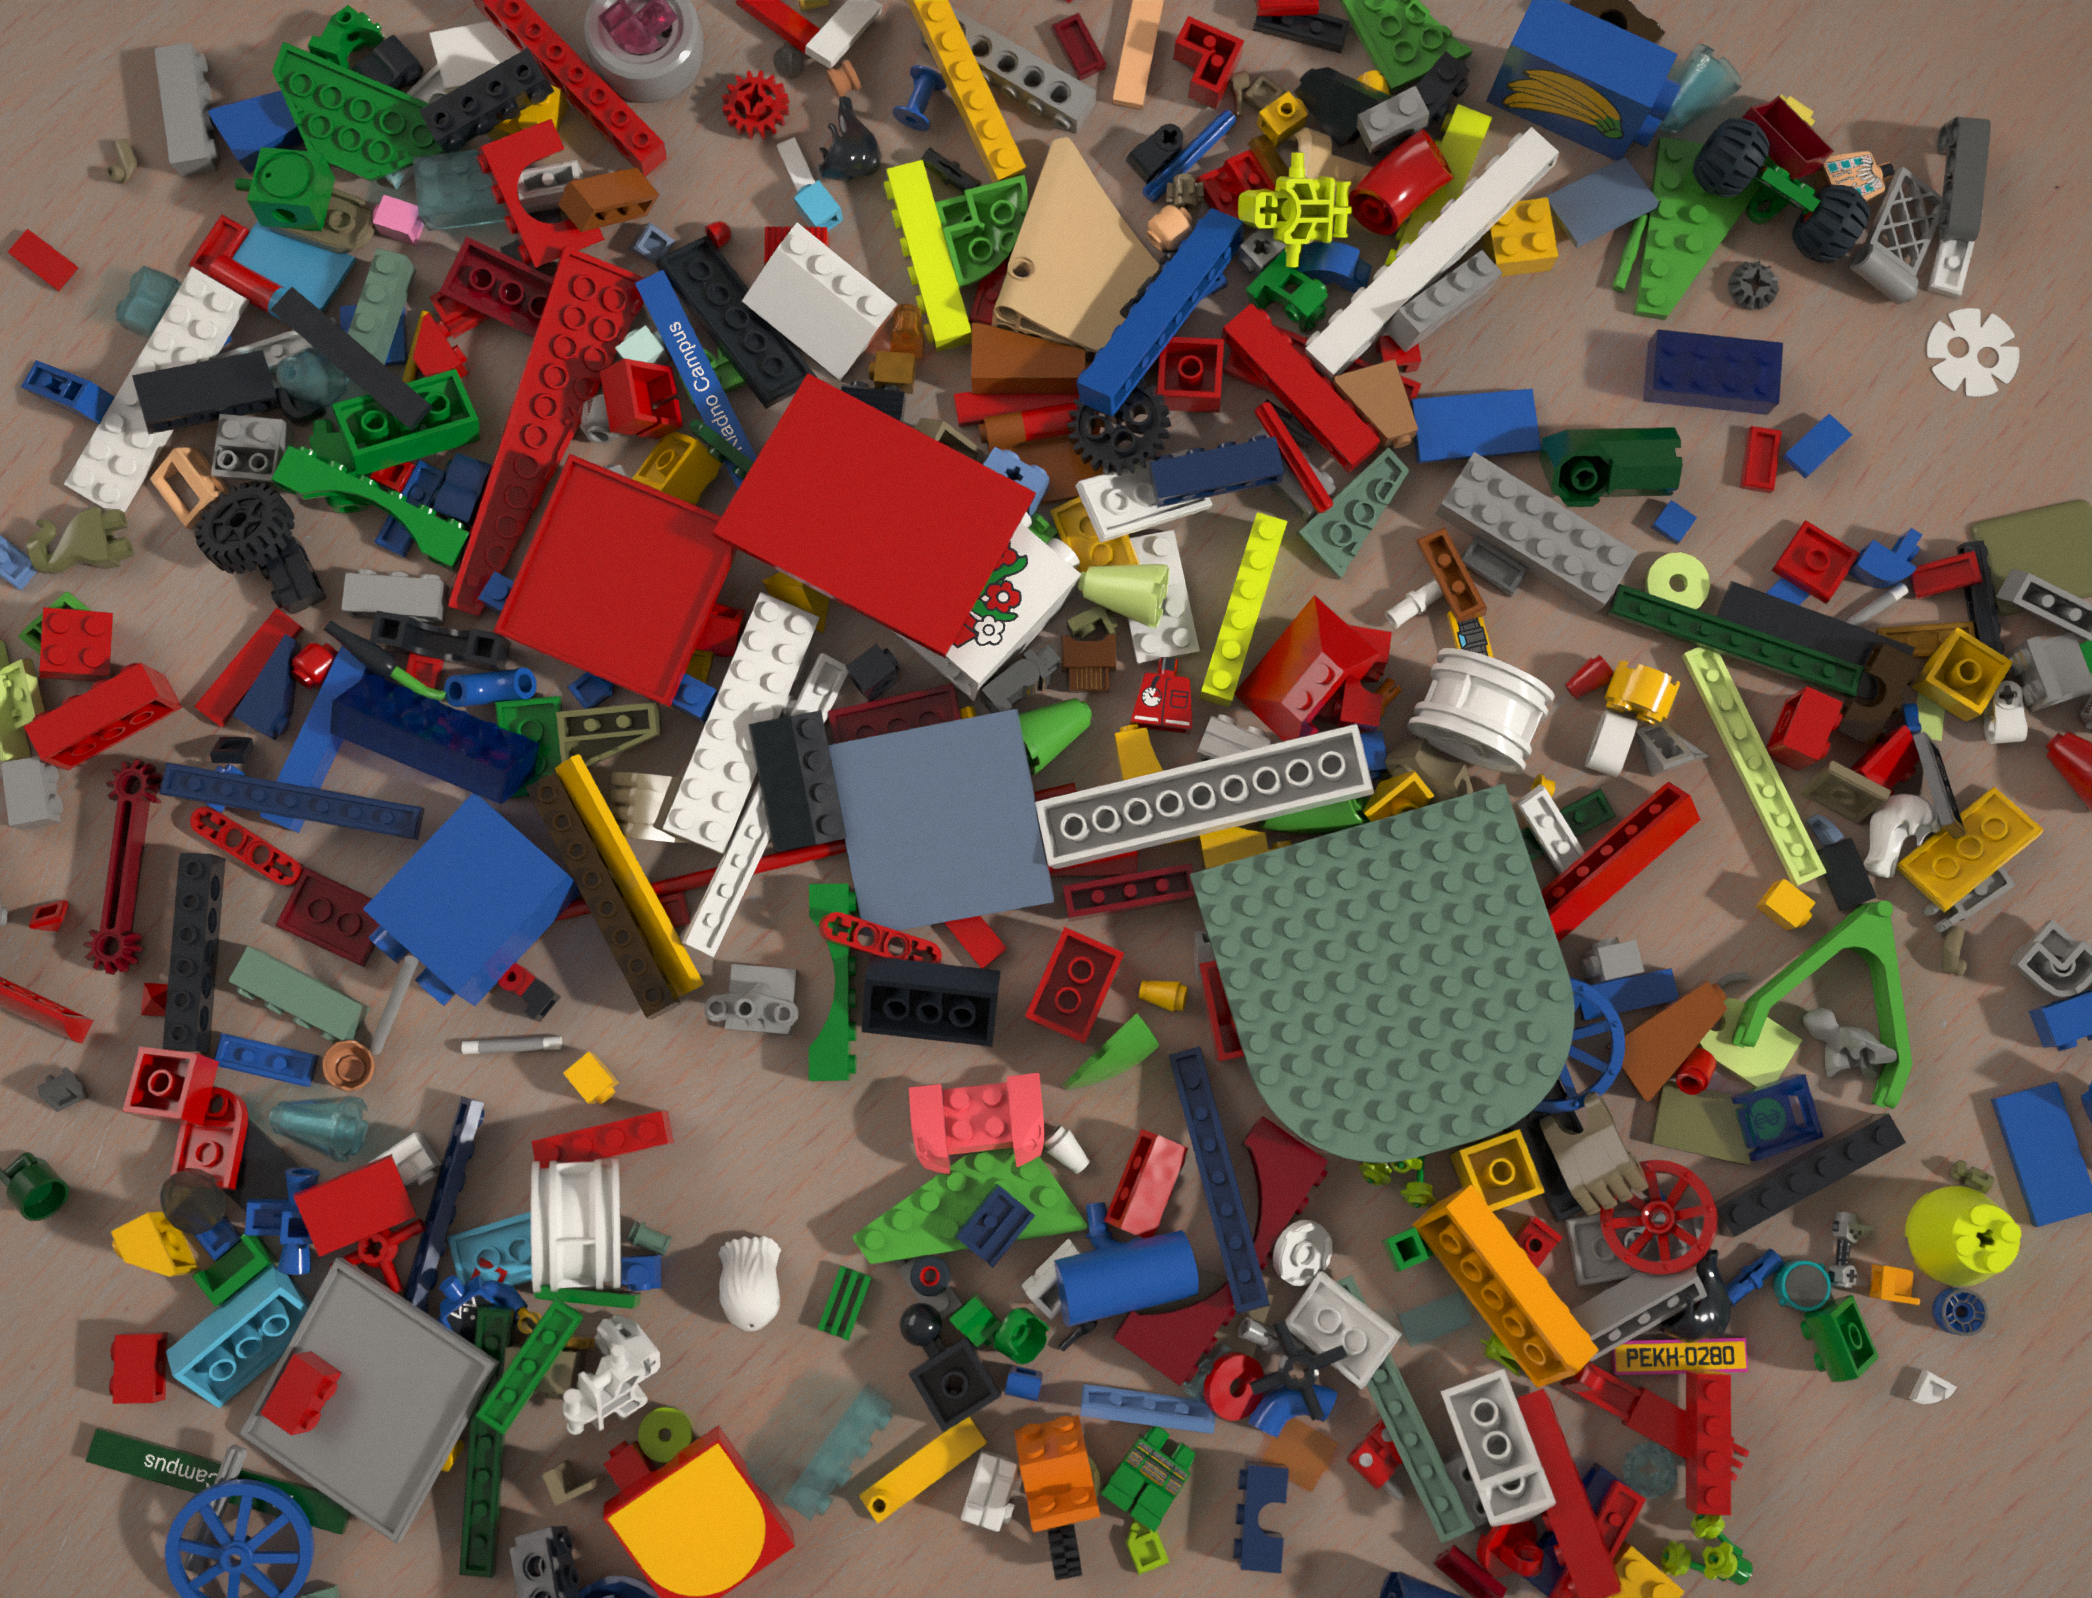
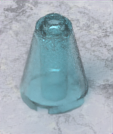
(1703, 86)
(311, 378)
(323, 1124)

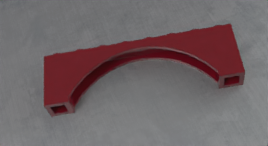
(1283, 1177)

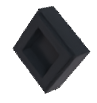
(232, 750)

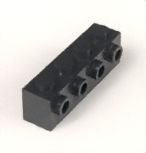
(1437, 89)
(487, 101)

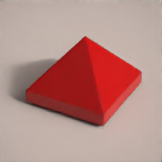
(48, 916)
(154, 999)

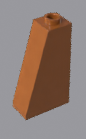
(1022, 363)
(1668, 1036)

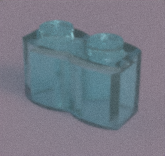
(147, 301)

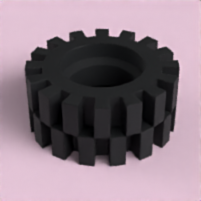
(1064, 1552)

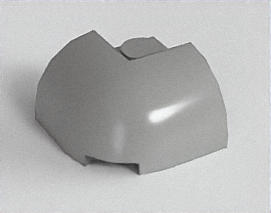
(2054, 961)

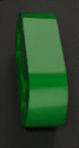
(1776, 205)

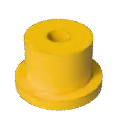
(1548, 784)

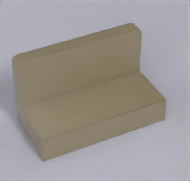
(564, 1485)

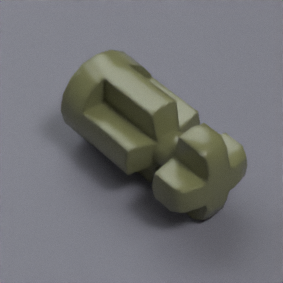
(1973, 1177)

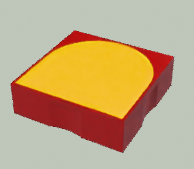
(699, 1522)

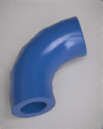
(490, 687)
(1286, 1404)

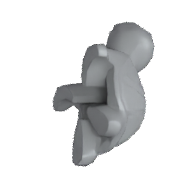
(1846, 1045)

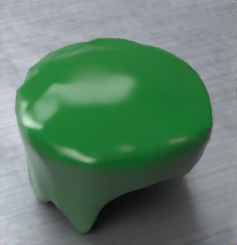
(1021, 1336)

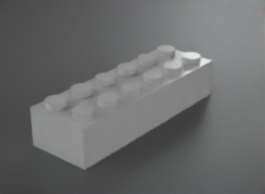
(1537, 533)

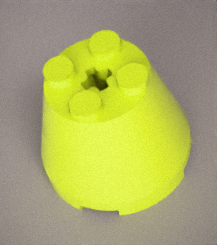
(1961, 1236)

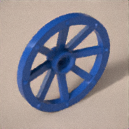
(1609, 1069)
(239, 1543)

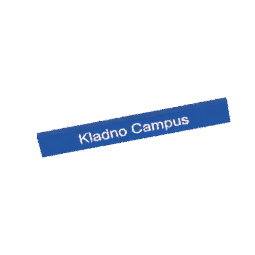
(693, 364)

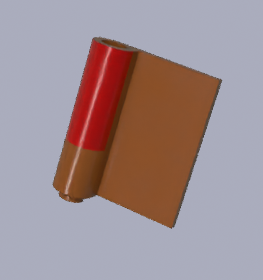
(1042, 440)

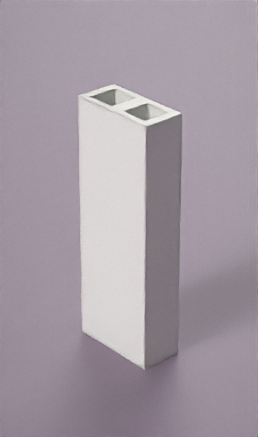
(795, 163)

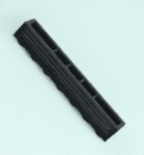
(1981, 601)

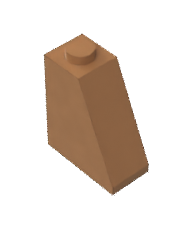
(1381, 401)

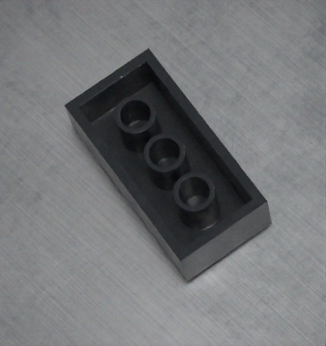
(930, 1001)

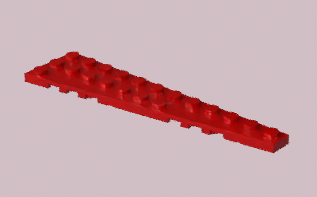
(574, 341)

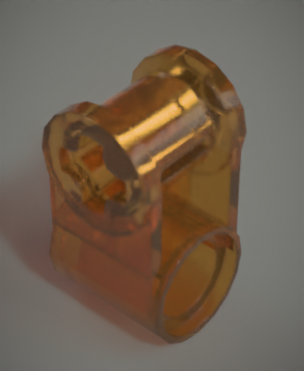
(907, 331)

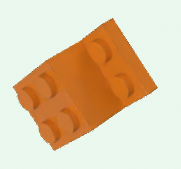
(1056, 1473)

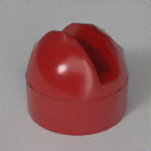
(719, 233)

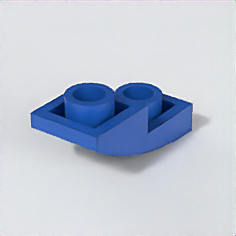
(1817, 446)

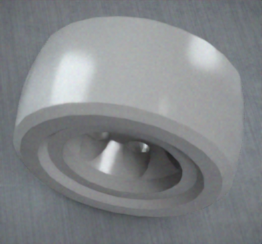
(649, 75)

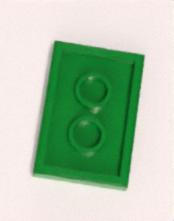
(537, 722)

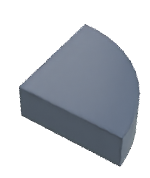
(1824, 830)

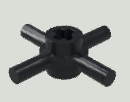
(1303, 1384)

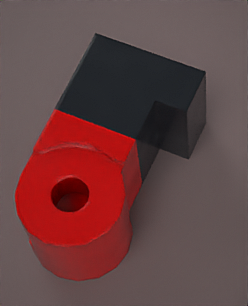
(531, 989)

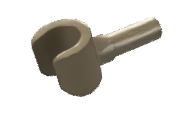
(1239, 82)

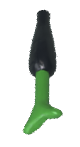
(379, 660)

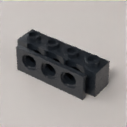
(545, 1564)

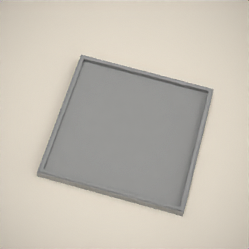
(395, 1405)

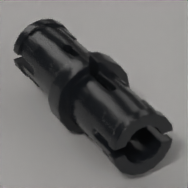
(949, 171)

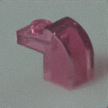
(638, 30)

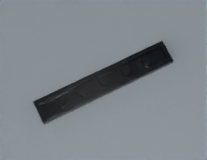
(352, 358)

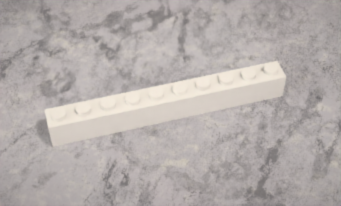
(1432, 254)

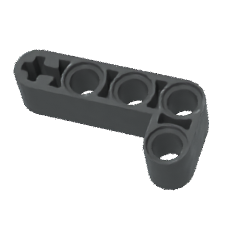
(1964, 178)

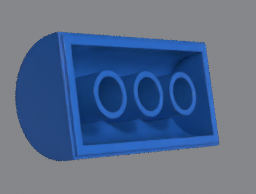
(1126, 1278)

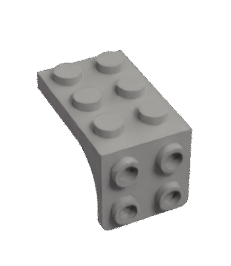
(2050, 670)

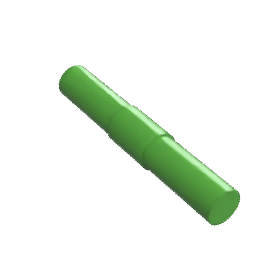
(1629, 253)

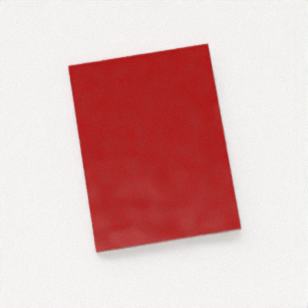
(875, 515)

